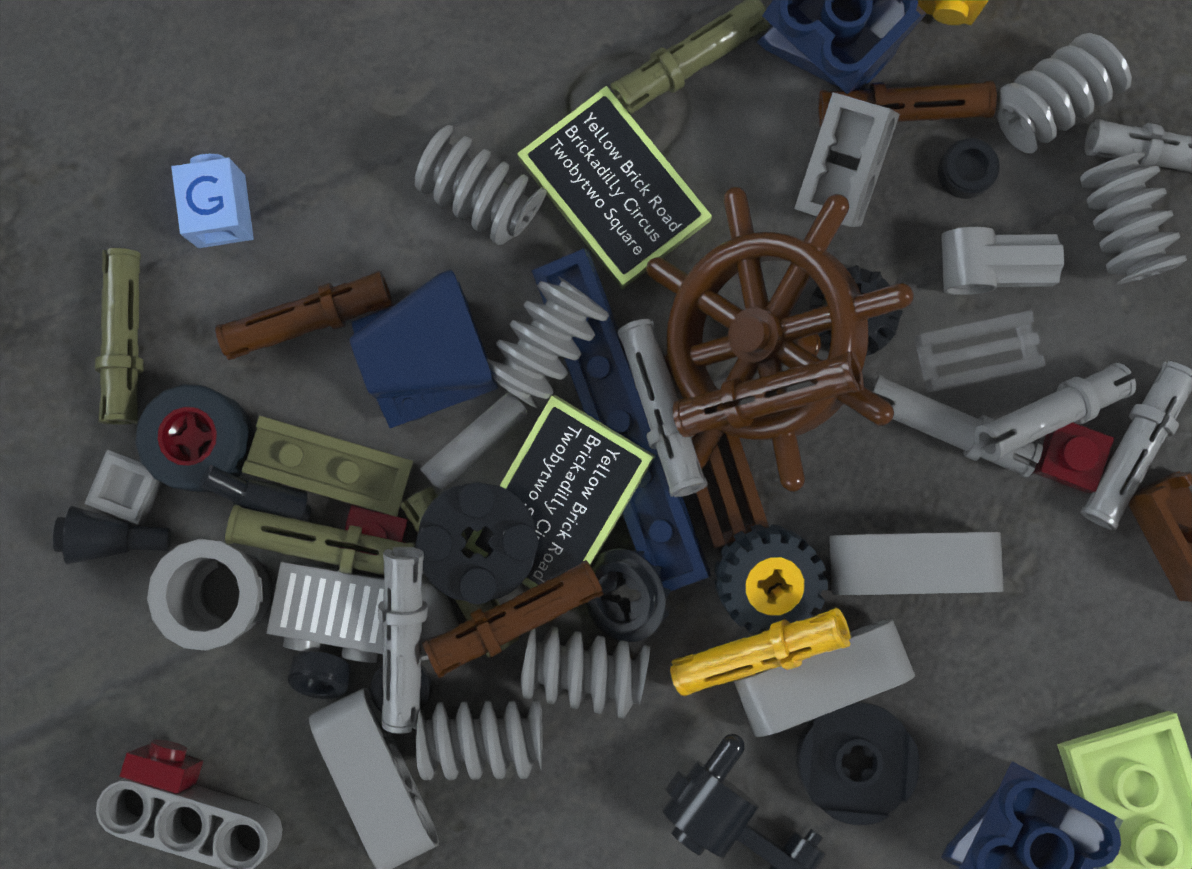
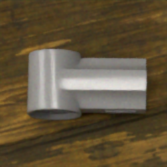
(981, 261)

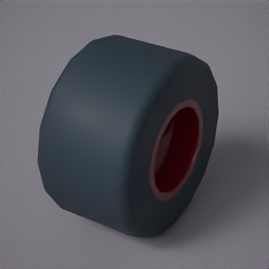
(172, 436)

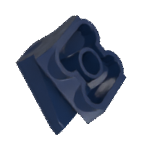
(839, 38)
(422, 352)
(1035, 827)

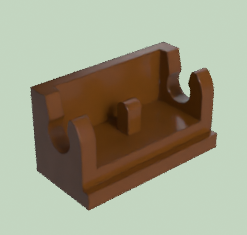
(1166, 520)

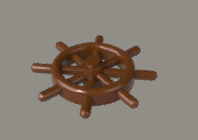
(764, 332)

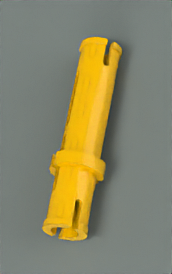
(779, 646)

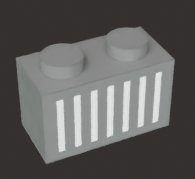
(328, 608)

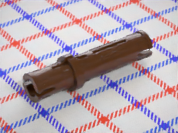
(971, 98)
(292, 319)
(834, 377)
(511, 619)

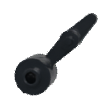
(716, 813)

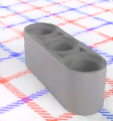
(916, 563)
(826, 681)
(373, 780)
(163, 827)

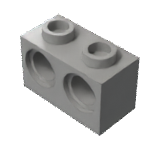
(847, 156)

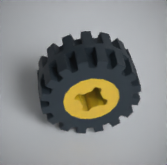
(760, 562)

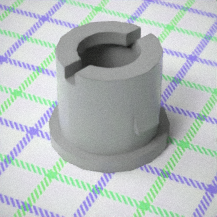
(178, 598)

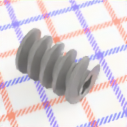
(1059, 90)
(474, 188)
(1130, 215)
(545, 341)
(584, 671)
(479, 741)

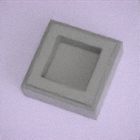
(123, 488)

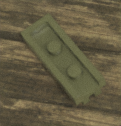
(327, 466)

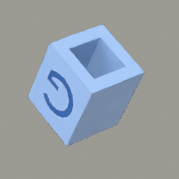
(212, 201)

